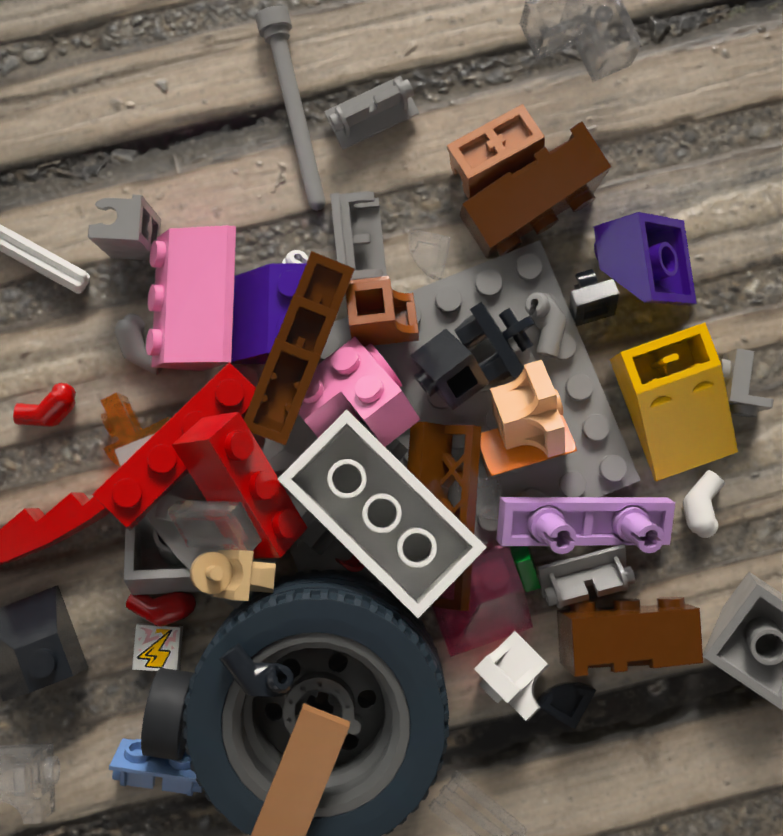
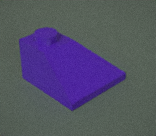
(647, 257)

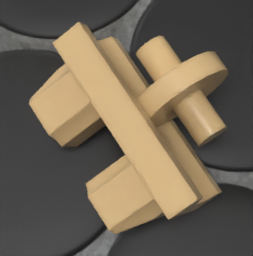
(231, 574)

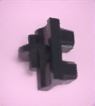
(482, 326)

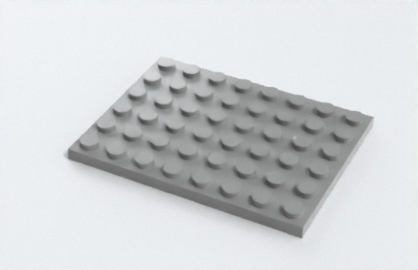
(505, 282)

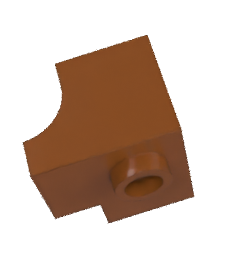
(380, 313)

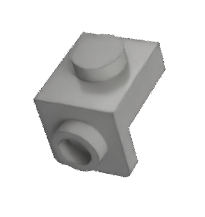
(737, 376)

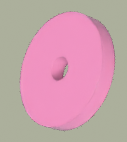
(382, 362)

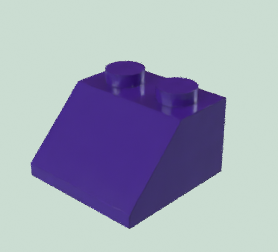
(260, 308)

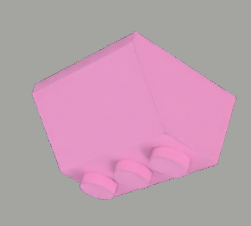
(192, 298)

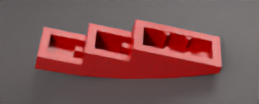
(36, 531)

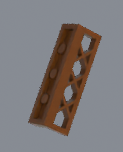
(437, 470)

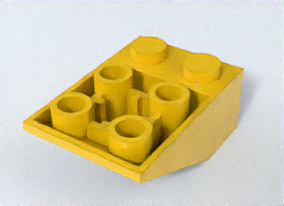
(677, 401)

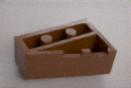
(536, 193)
(629, 635)

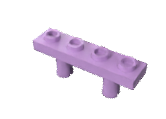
(585, 522)

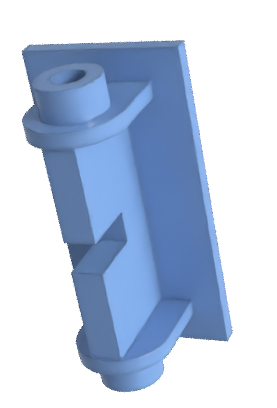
(138, 770)

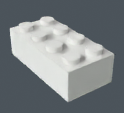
(382, 513)

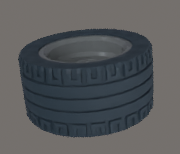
(386, 650)

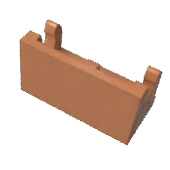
(495, 149)

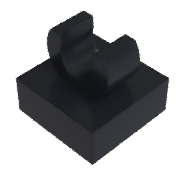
(592, 299)

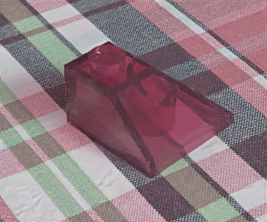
(495, 604)

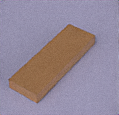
(302, 774)

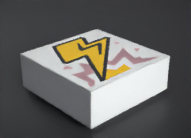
(157, 647)

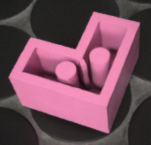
(359, 384)

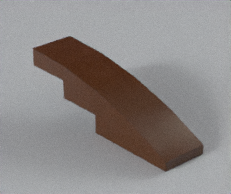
(298, 348)

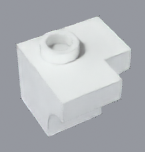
(512, 674)

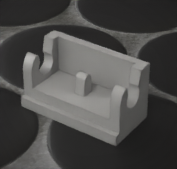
(132, 231)
(359, 233)

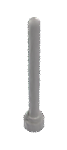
(274, 26)

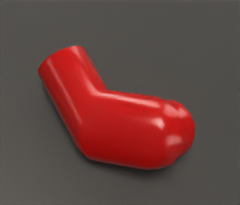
(50, 411)
(164, 609)

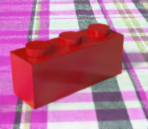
(234, 469)

